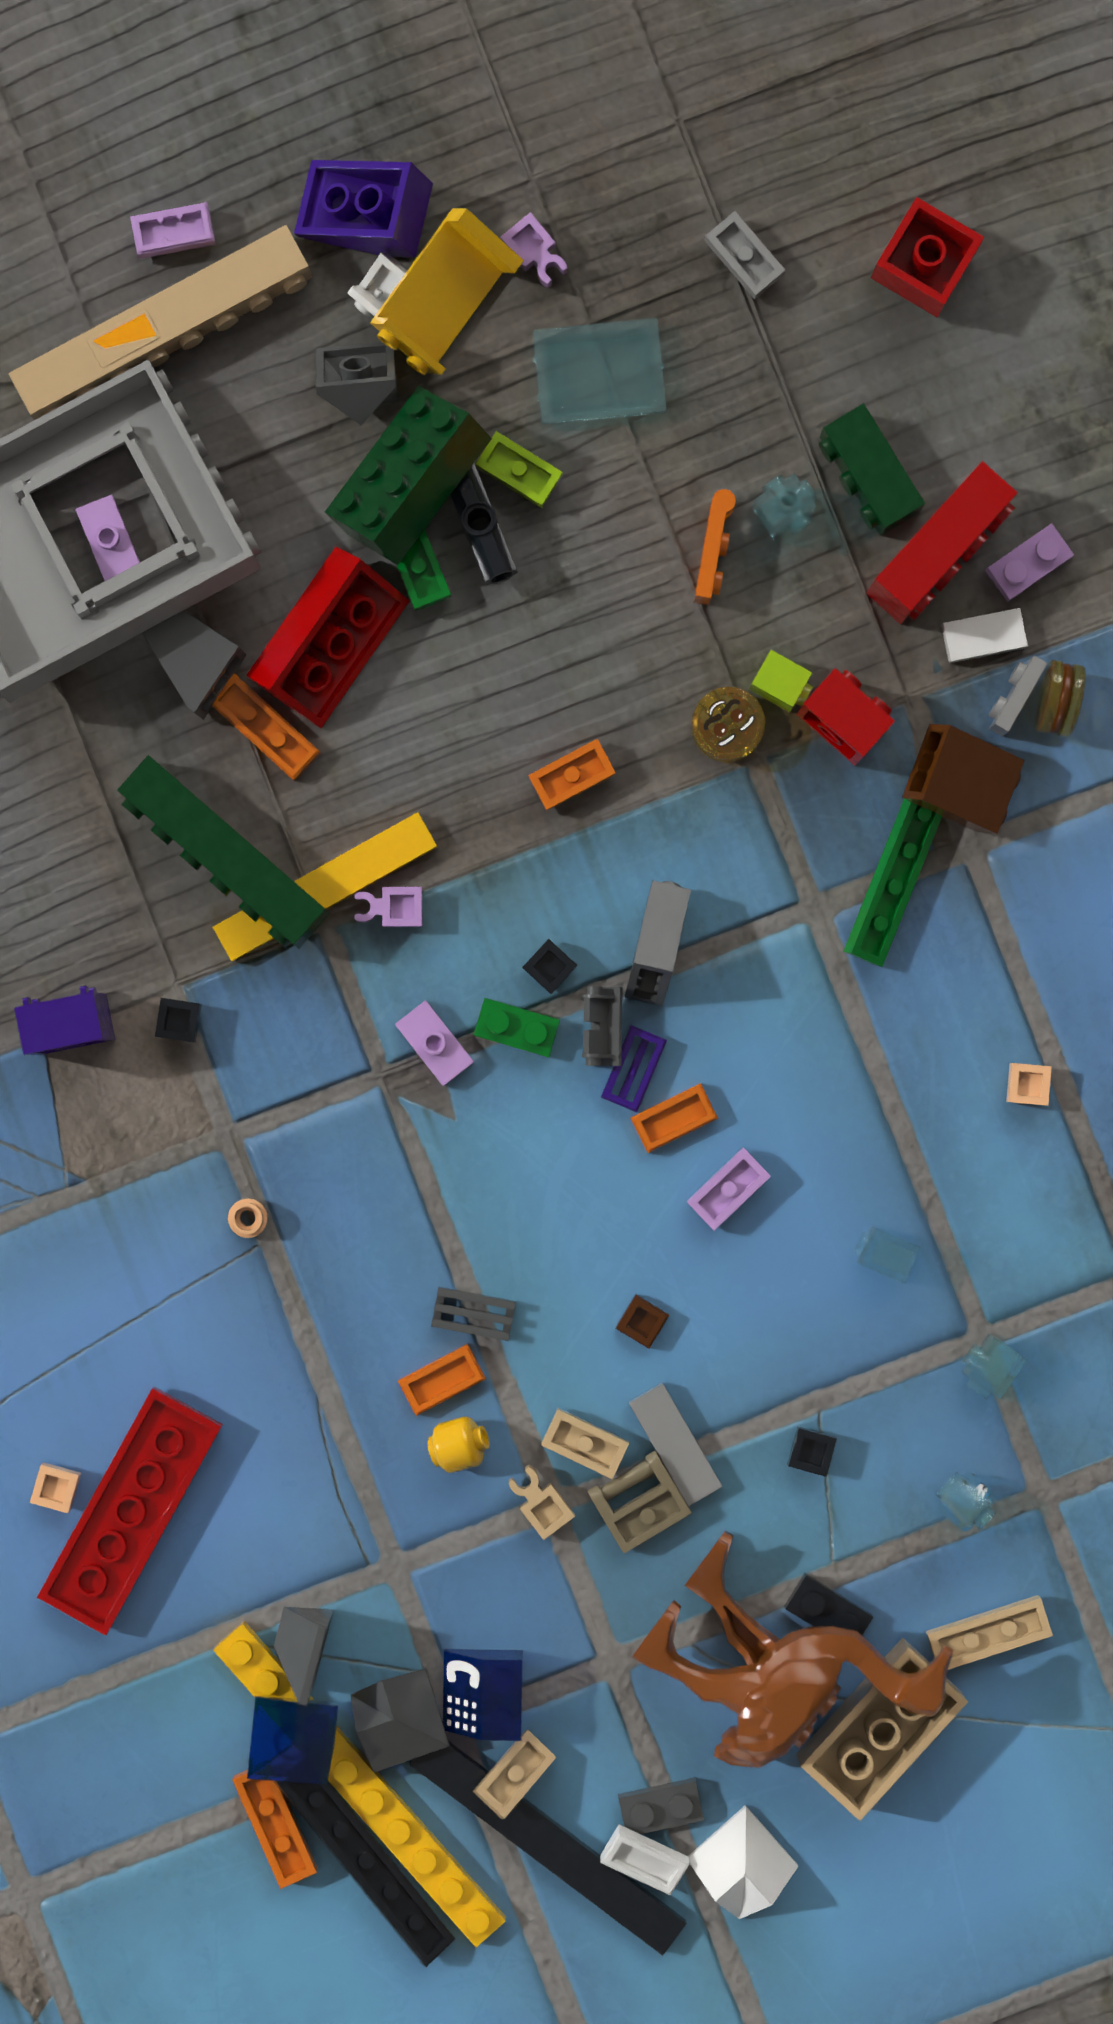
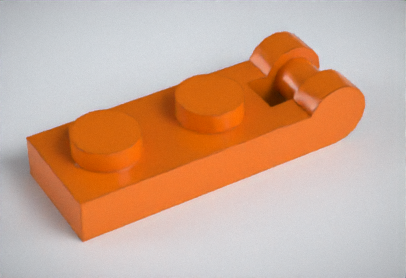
(714, 545)

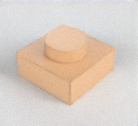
(1029, 1084)
(55, 1487)

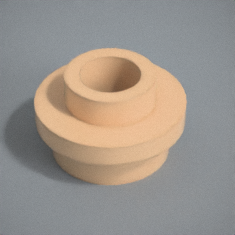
(235, 1221)

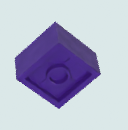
(64, 1022)

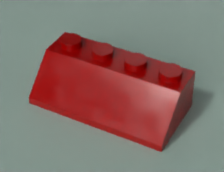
(328, 637)

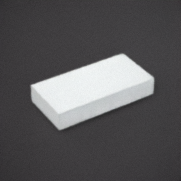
(984, 635)
(644, 1859)

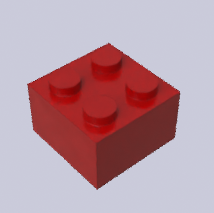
(927, 257)
(846, 715)

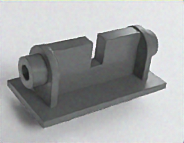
(604, 1041)

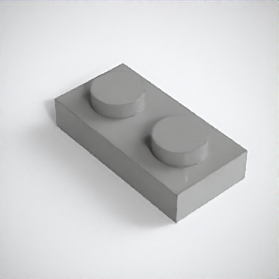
(744, 255)
(1023, 681)

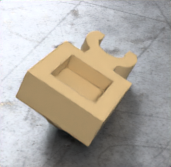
(544, 1507)

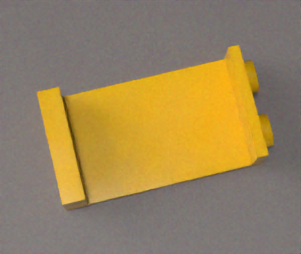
(443, 290)

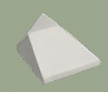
(743, 1865)

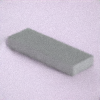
(675, 1444)

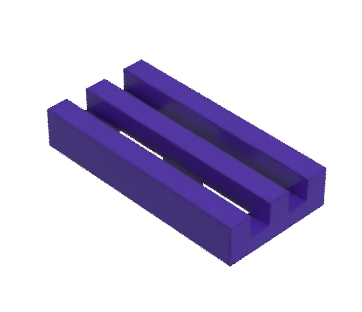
(621, 1098)

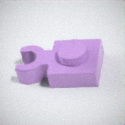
(533, 245)
(397, 907)

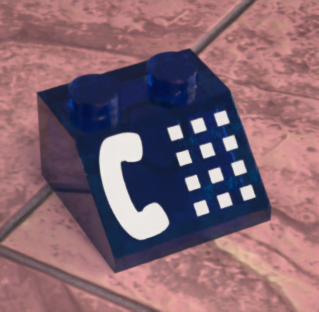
(483, 1693)

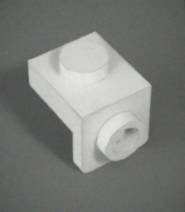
(377, 284)

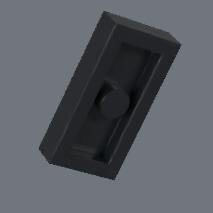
(825, 1607)

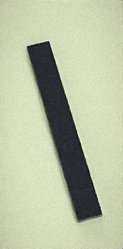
(557, 1851)

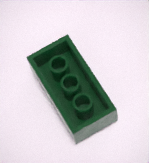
(408, 474)

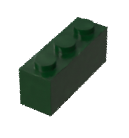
(870, 470)

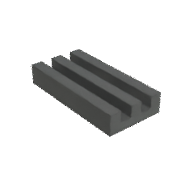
(460, 1311)

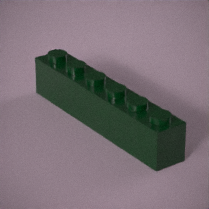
(223, 852)

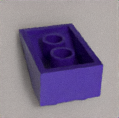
(365, 206)

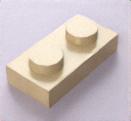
(585, 1443)
(514, 1774)

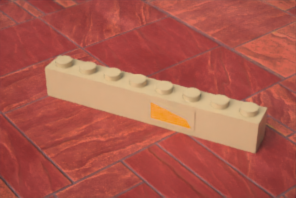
(165, 322)

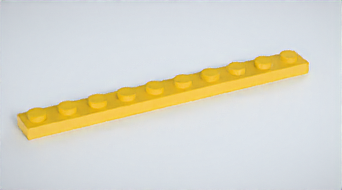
(374, 1799)

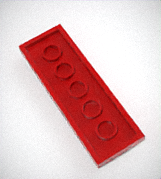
(129, 1511)

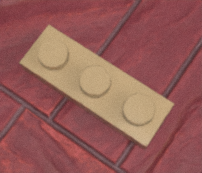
(992, 1631)

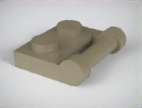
(646, 1513)

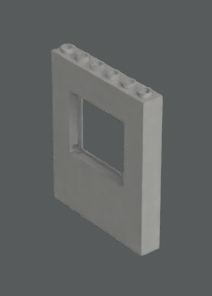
(42, 610)

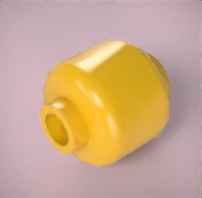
(458, 1444)

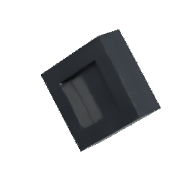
(549, 966)
(178, 1020)
(811, 1451)

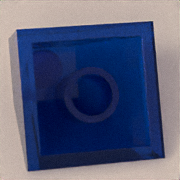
(292, 1740)

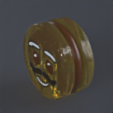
(1060, 698)
(727, 724)

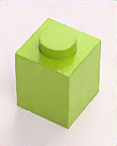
(782, 681)

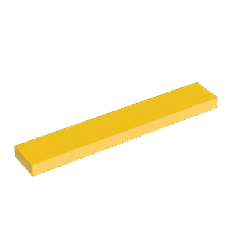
(337, 880)

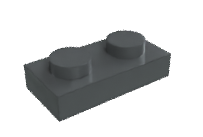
(661, 1806)

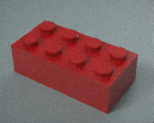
(948, 536)

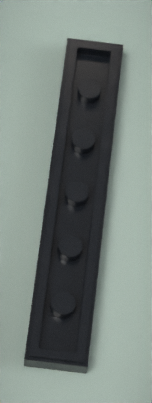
(370, 1868)

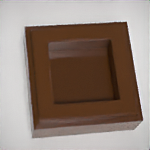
(642, 1321)

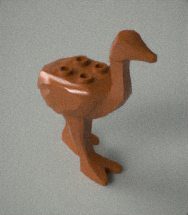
(783, 1677)

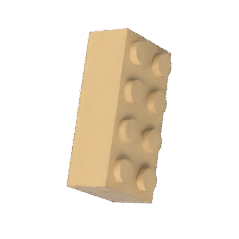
(874, 1740)

